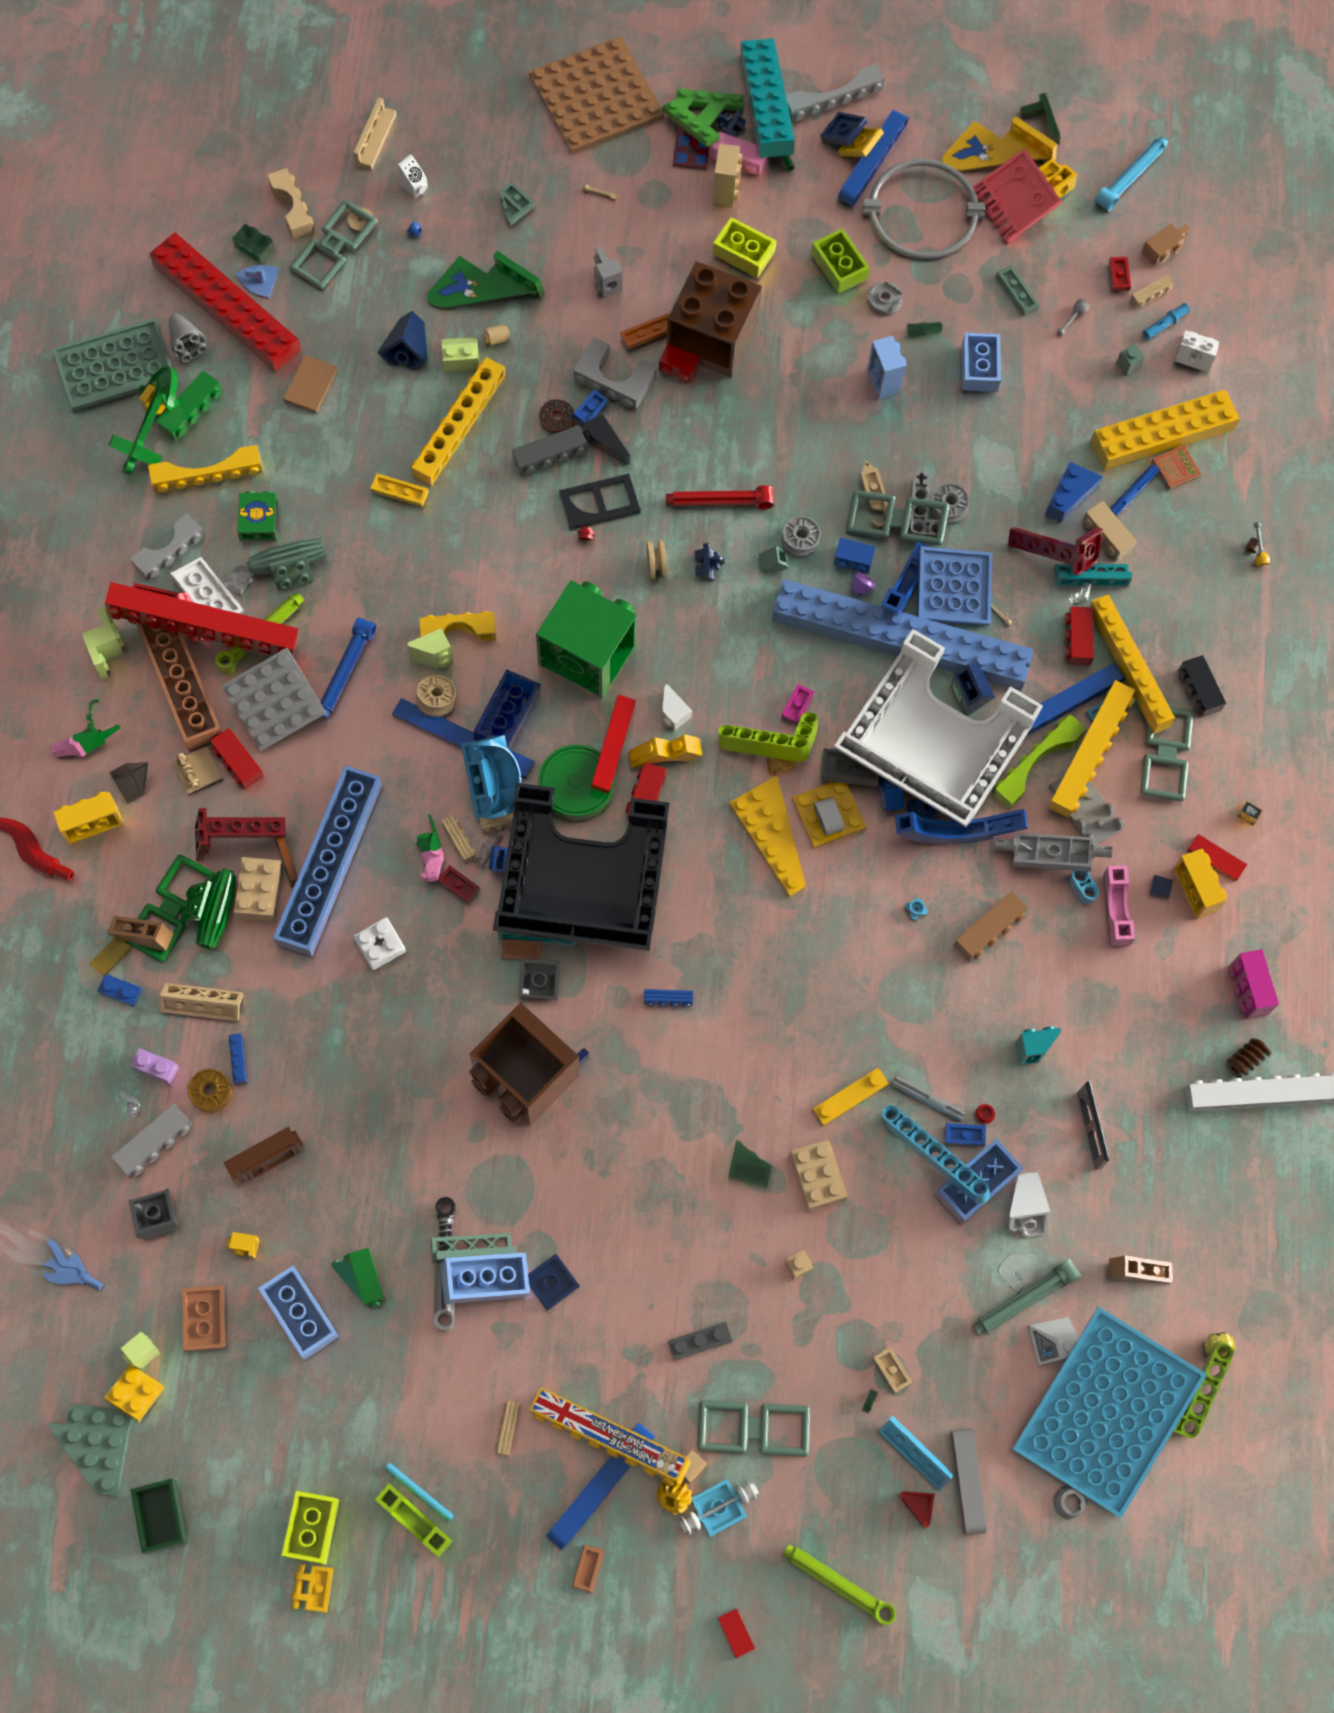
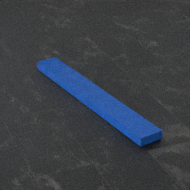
(447, 730)

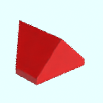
(920, 1505)

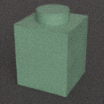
(1130, 359)

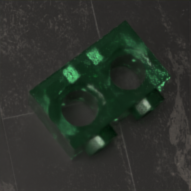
(251, 246)

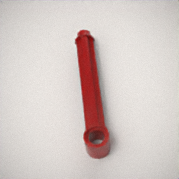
(761, 497)

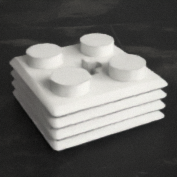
(374, 954)

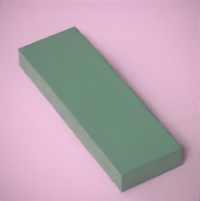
(1017, 290)

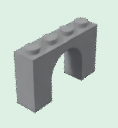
(629, 391)

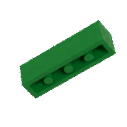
(191, 405)

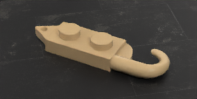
(872, 483)

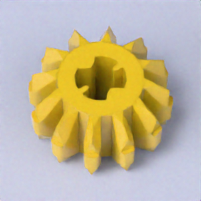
(674, 1497)

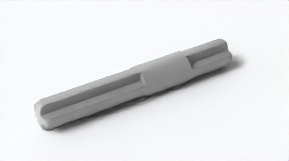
(927, 1098)

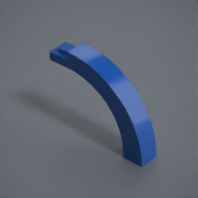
(899, 596)

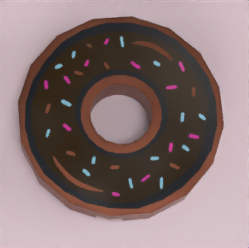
(556, 407)

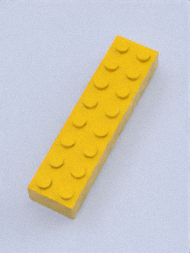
(1164, 429)

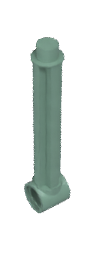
(1062, 1275)

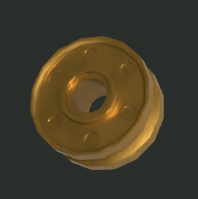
(215, 1101)

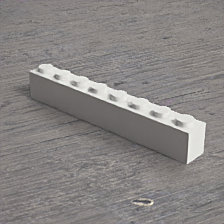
(1260, 1093)

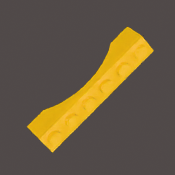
(242, 462)

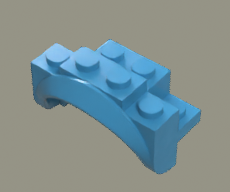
(491, 776)

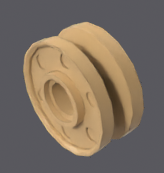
(656, 559)
(436, 696)

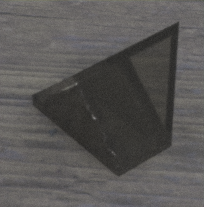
(130, 780)

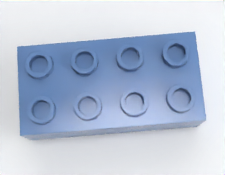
(991, 1164)

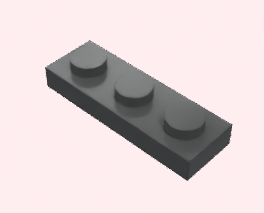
(699, 1341)

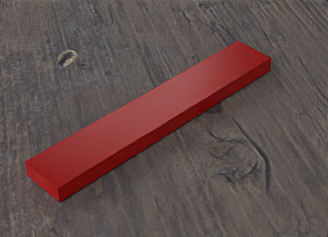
(613, 744)

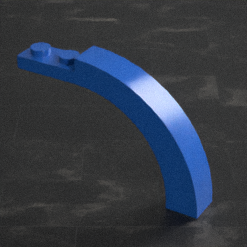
(951, 832)

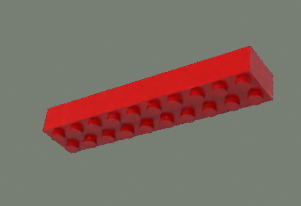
(225, 302)
(199, 620)

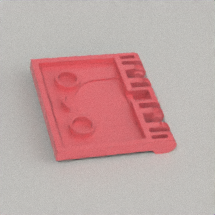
(1018, 193)

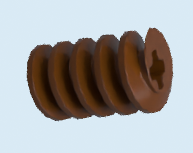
(1247, 1056)

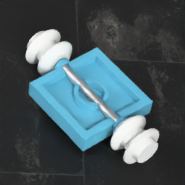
(718, 1507)

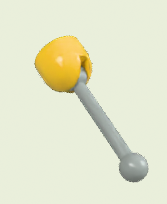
(1261, 558)

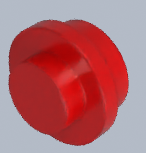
(585, 534)
(985, 1114)

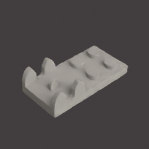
(1094, 815)

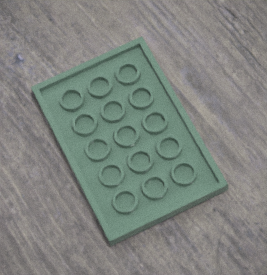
(111, 363)

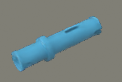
(1171, 318)

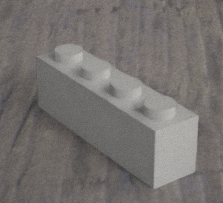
(152, 1140)

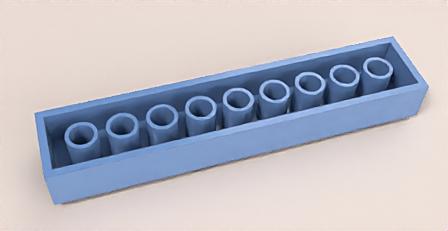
(328, 861)

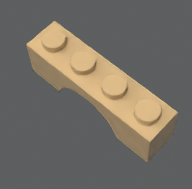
(283, 188)

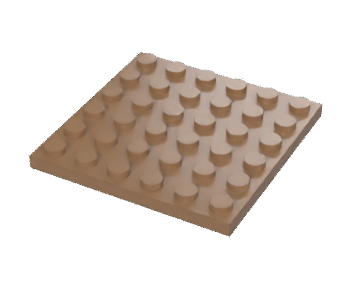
(596, 94)

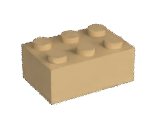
(727, 175)
(258, 889)
(818, 1175)

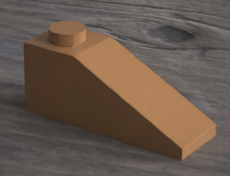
(141, 932)
(1140, 1270)

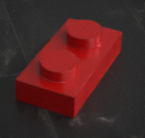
(1120, 274)

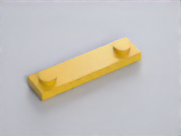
(850, 1096)

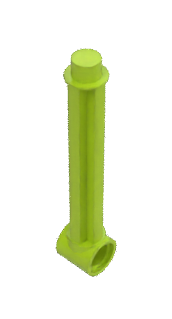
(278, 615)
(839, 1584)

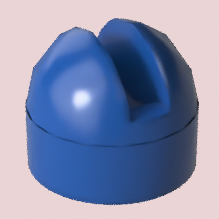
(414, 229)

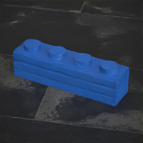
(668, 997)
(237, 1059)

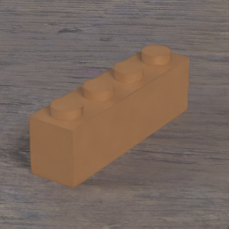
(990, 926)

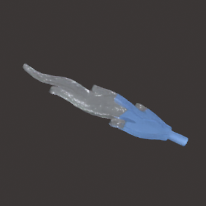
(48, 1255)

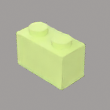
(139, 1351)

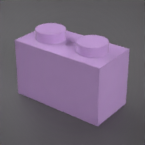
(154, 1066)

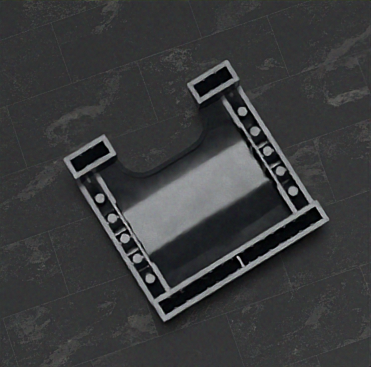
(580, 885)

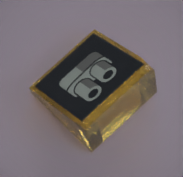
(1249, 813)

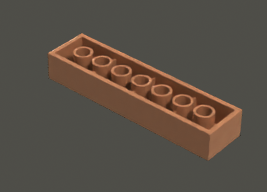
(181, 686)

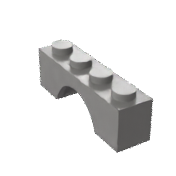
(151, 562)

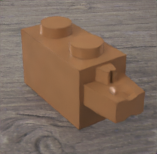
(1165, 242)

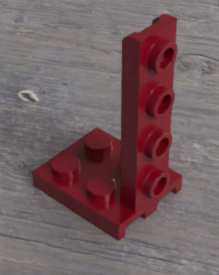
(1081, 555)
(234, 827)

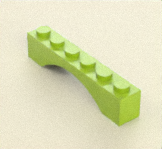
(1065, 736)

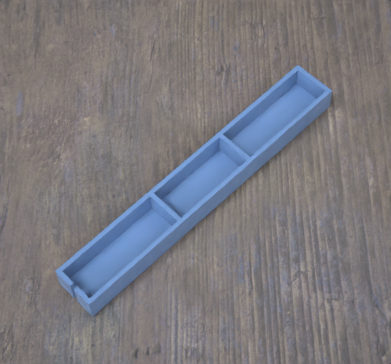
(886, 632)

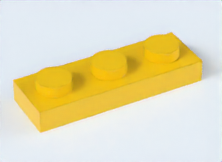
(399, 490)

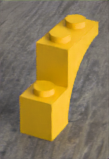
(659, 750)

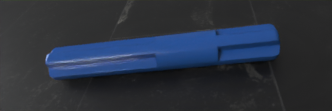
(1134, 489)

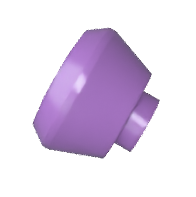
(862, 584)

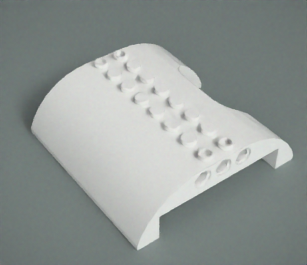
(930, 745)

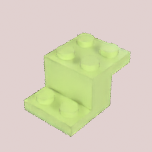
(103, 643)

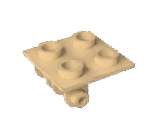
(197, 769)

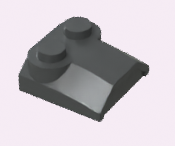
(539, 979)
(153, 1215)

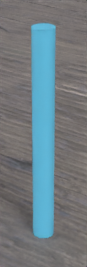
(419, 1492)

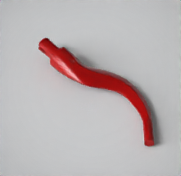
(31, 852)

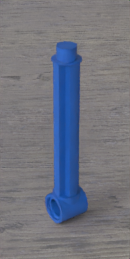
(362, 631)

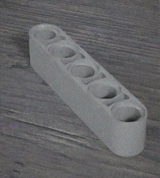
(968, 1481)

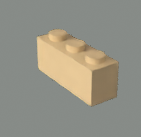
(1115, 536)

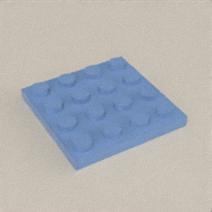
(954, 585)

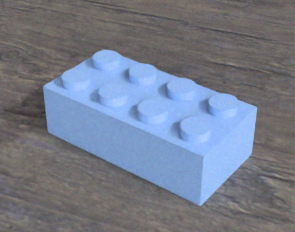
(484, 1278)
(298, 1312)

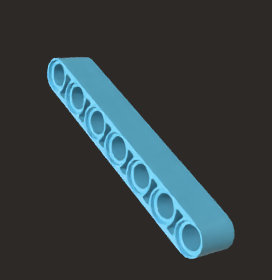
(940, 1161)

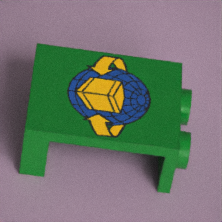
(257, 516)

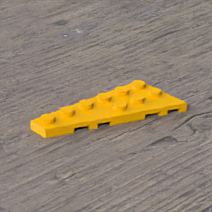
(768, 826)

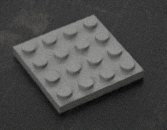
(273, 699)

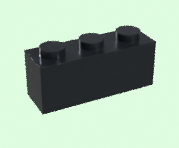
(1201, 686)

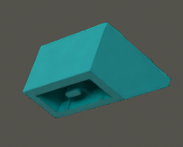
(1034, 1044)

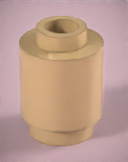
(496, 334)

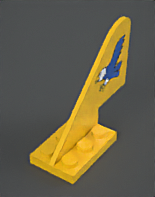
(983, 149)

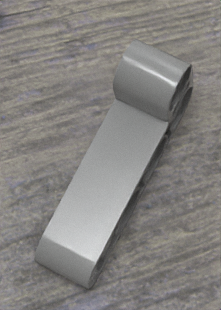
(920, 521)

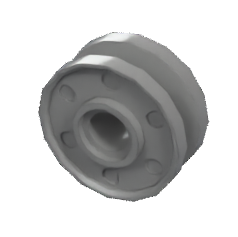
(955, 494)
(801, 546)

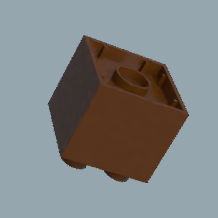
(714, 317)
(523, 1066)

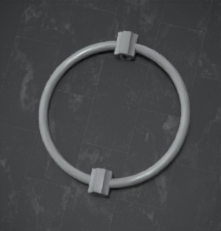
(974, 209)

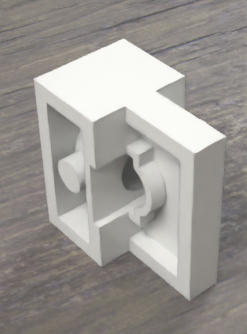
(1196, 343)

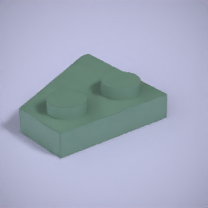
(515, 202)

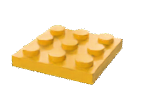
(845, 803)

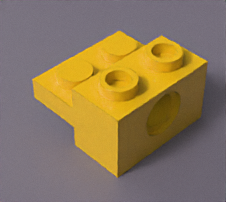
(1060, 177)

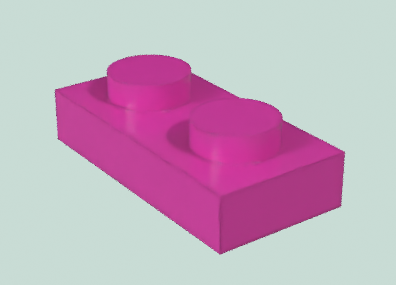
(797, 704)

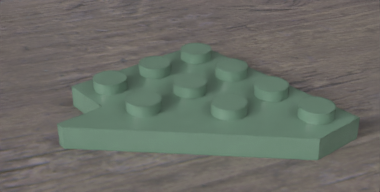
(96, 1444)

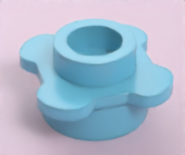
(914, 914)

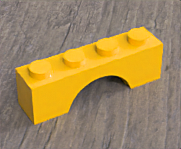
(479, 624)

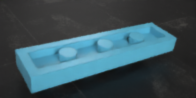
(916, 1453)

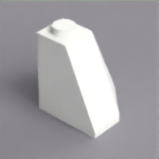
(1029, 1207)

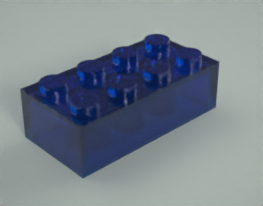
(508, 708)

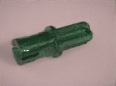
(923, 328)

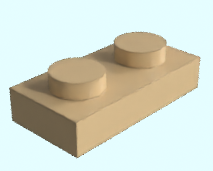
(892, 1370)

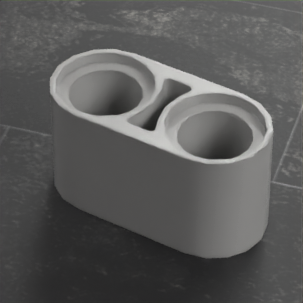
(828, 816)

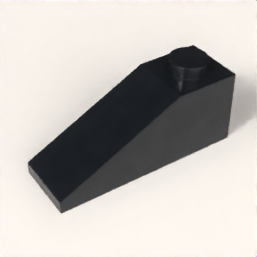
(605, 439)

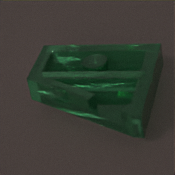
(748, 1167)

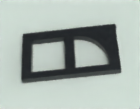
(579, 518)
(1086, 1097)

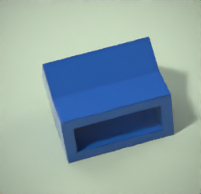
(501, 858)

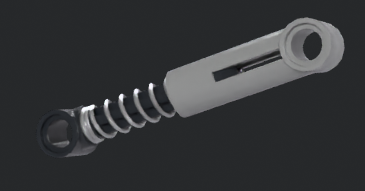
(445, 1225)

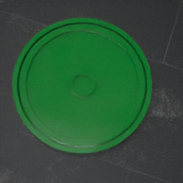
(571, 774)

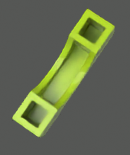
(413, 1520)

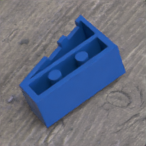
(1072, 490)

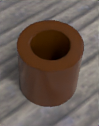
(1252, 546)

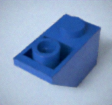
(890, 795)

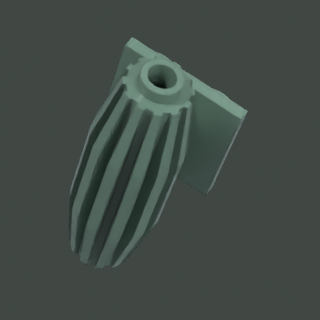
(288, 562)

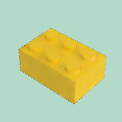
(88, 817)
(1200, 883)

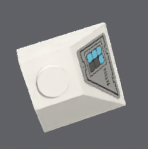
(1052, 1340)

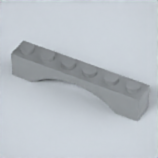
(866, 82)

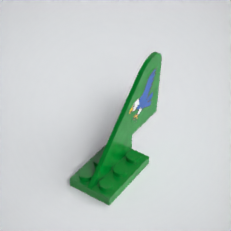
(468, 284)

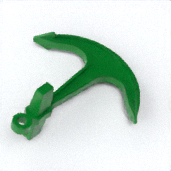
(165, 383)

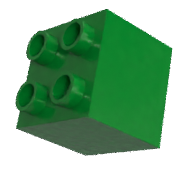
(587, 637)

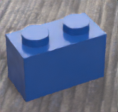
(854, 555)

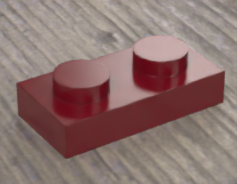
(458, 884)

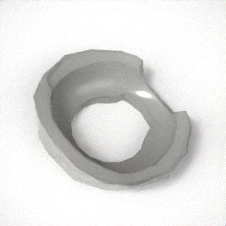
(1059, 1500)

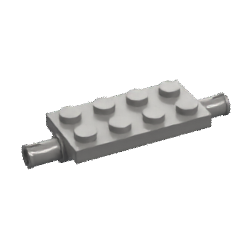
(1053, 851)

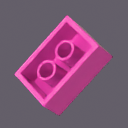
(1254, 984)

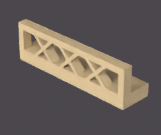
(373, 135)
(200, 1004)

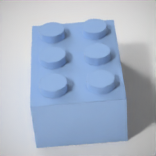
(981, 362)
(886, 367)

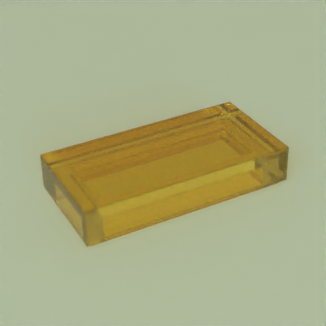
(110, 956)

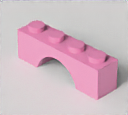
(1116, 891)

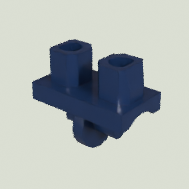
(736, 121)
(711, 562)

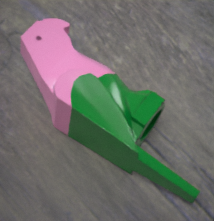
(83, 742)
(431, 853)

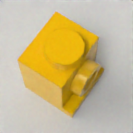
(243, 1244)

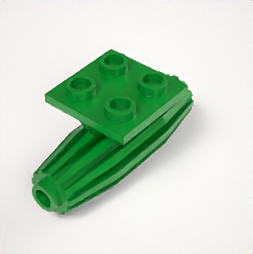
(211, 906)

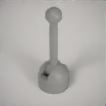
(1080, 308)

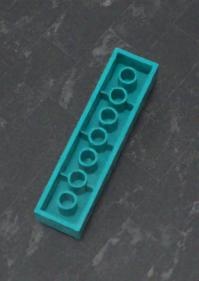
(767, 98)

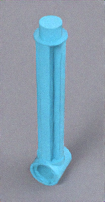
(1109, 196)

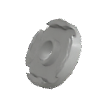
(884, 307)

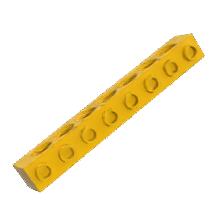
(429, 471)

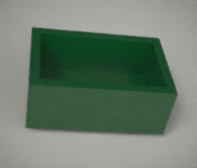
(159, 1516)

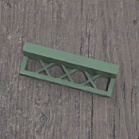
(452, 1252)

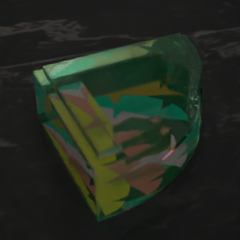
(870, 1398)

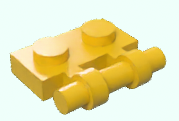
(318, 1590)

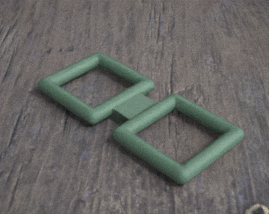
(333, 244)
(897, 517)
(1167, 755)
(753, 1428)

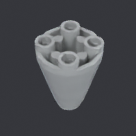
(185, 338)

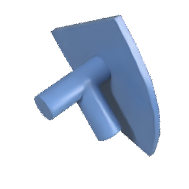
(258, 279)

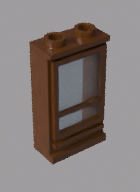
(263, 1156)

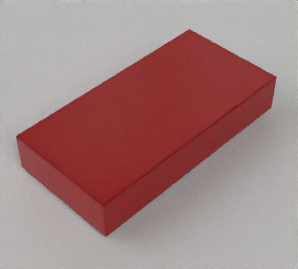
(736, 1633)

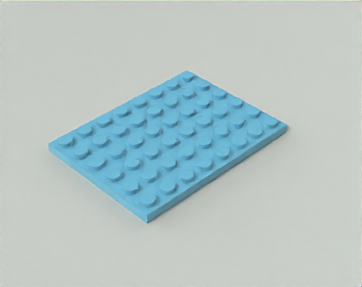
(1109, 1411)

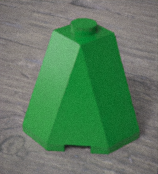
(361, 1276)

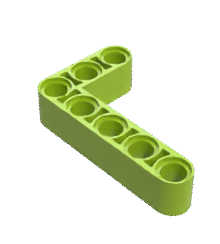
(772, 744)
(1206, 1399)

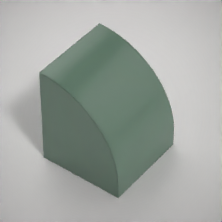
(774, 560)

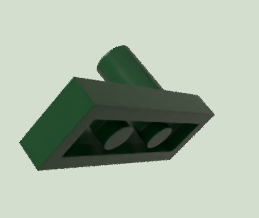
(1044, 107)

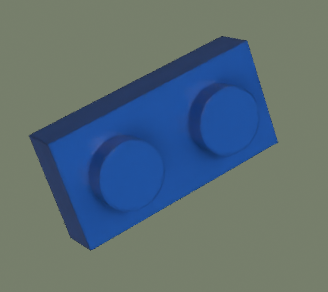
(590, 407)
(119, 990)
(965, 1134)

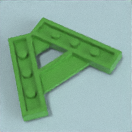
(712, 102)

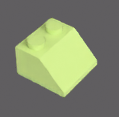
(460, 354)
(431, 650)

